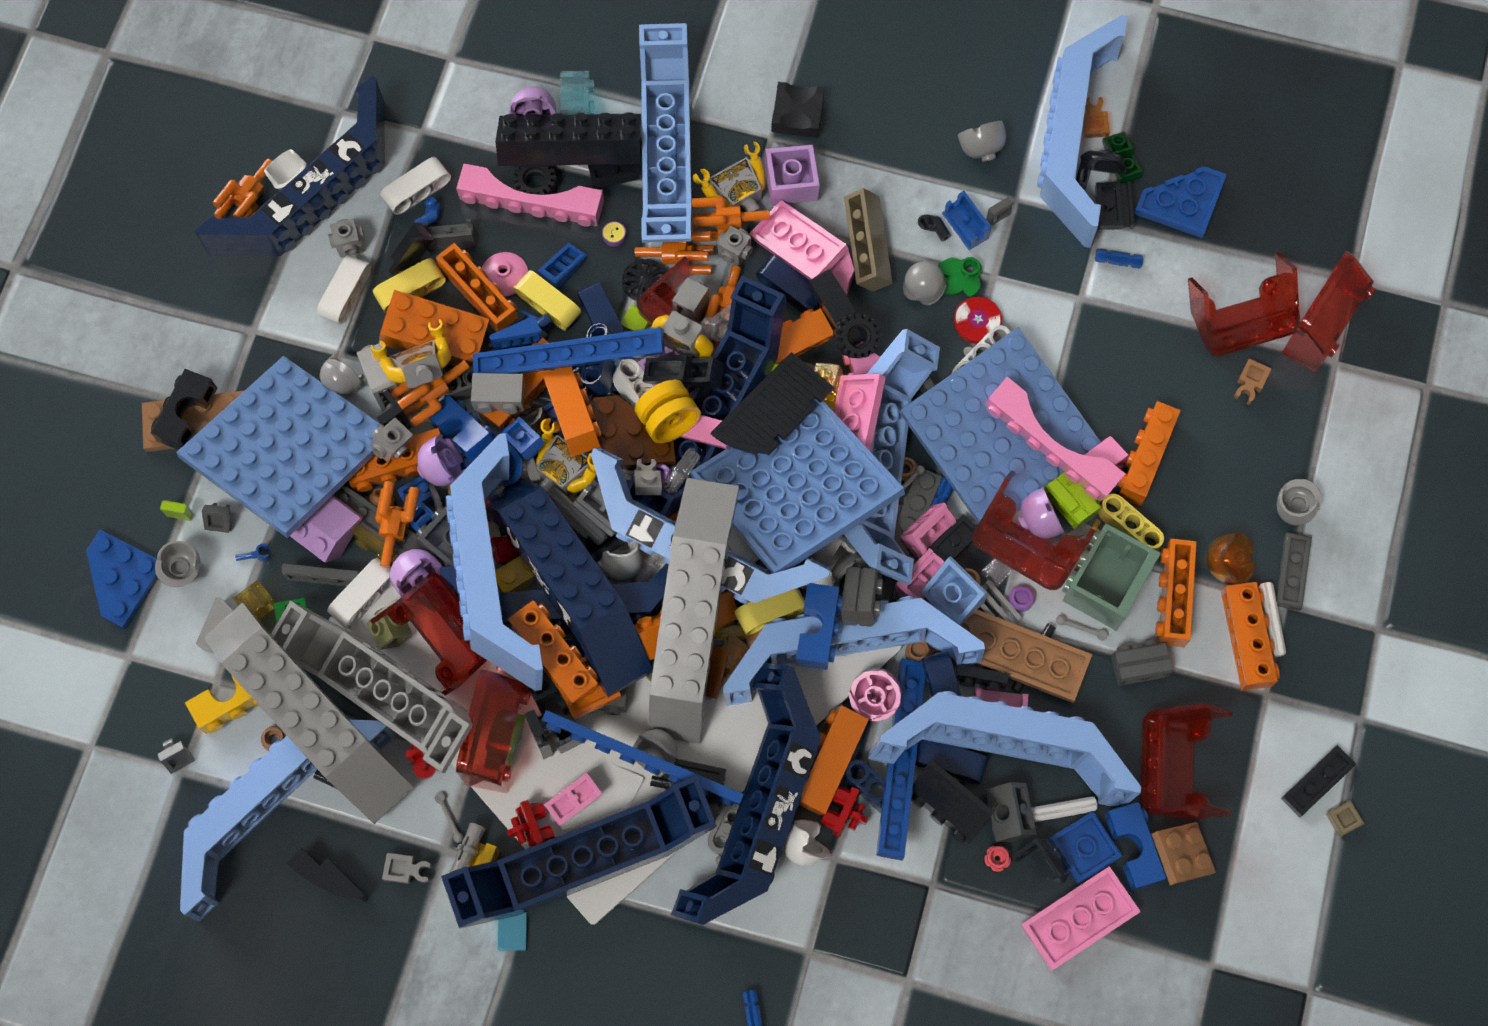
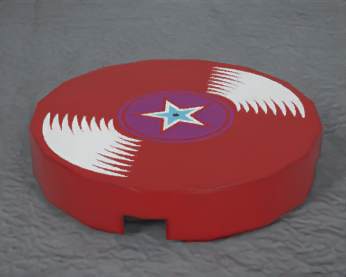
(976, 318)

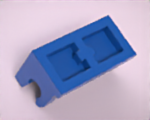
(967, 221)

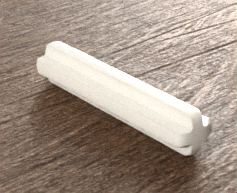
(1271, 610)
(1064, 809)

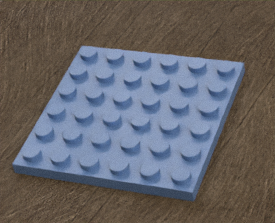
(283, 446)
(980, 450)
(805, 490)

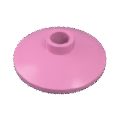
(506, 281)

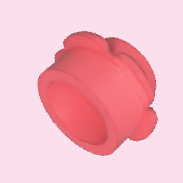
(1000, 851)

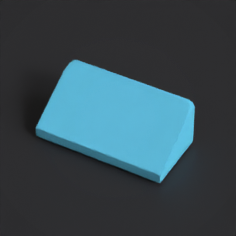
(512, 933)

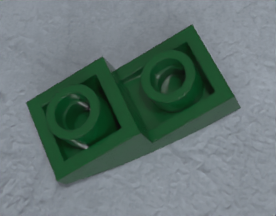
(1121, 145)

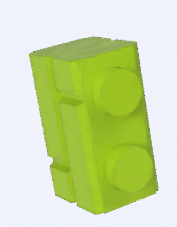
(1072, 501)

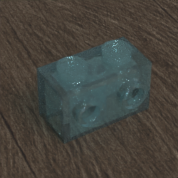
(576, 93)

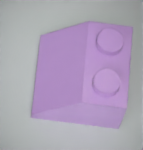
(328, 530)

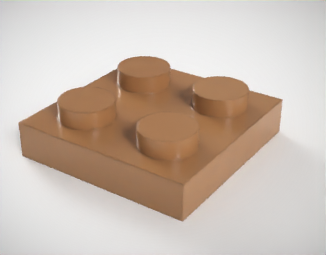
(1183, 853)

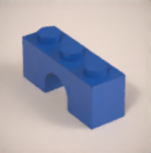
(455, 419)
(816, 648)
(1131, 823)

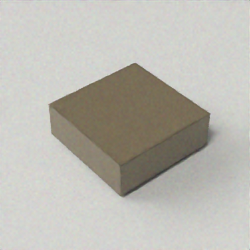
(1345, 818)

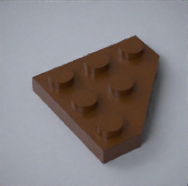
(627, 436)

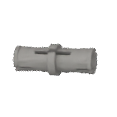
(469, 846)

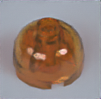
(1231, 558)

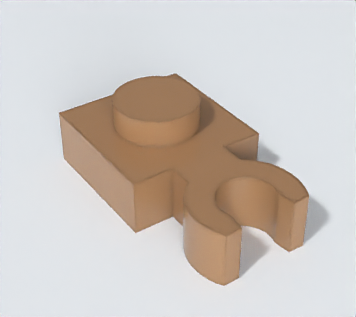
(1252, 378)

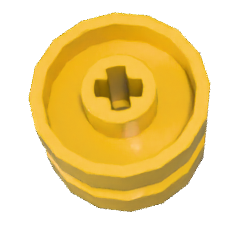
(667, 411)

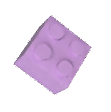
(791, 174)

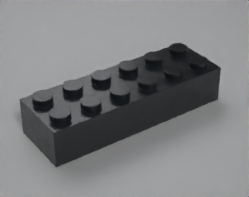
(569, 139)

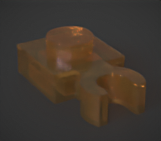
(1095, 120)

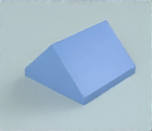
(954, 592)

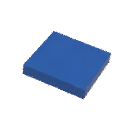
(1086, 847)

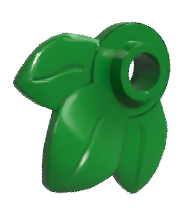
(958, 278)

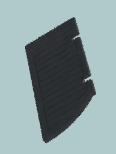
(773, 408)

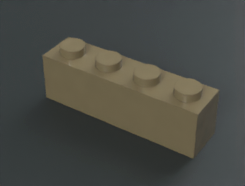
(868, 240)

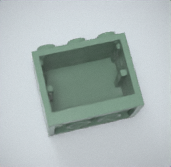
(1109, 576)

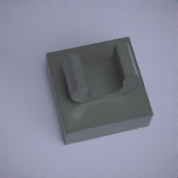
(216, 518)
(175, 756)

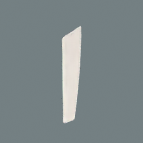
(617, 790)

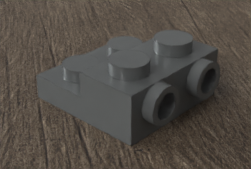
(436, 537)

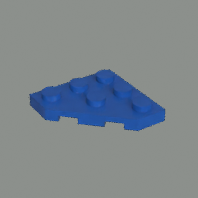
(1183, 201)
(120, 577)

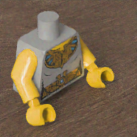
(737, 184)
(684, 335)
(416, 364)
(557, 465)

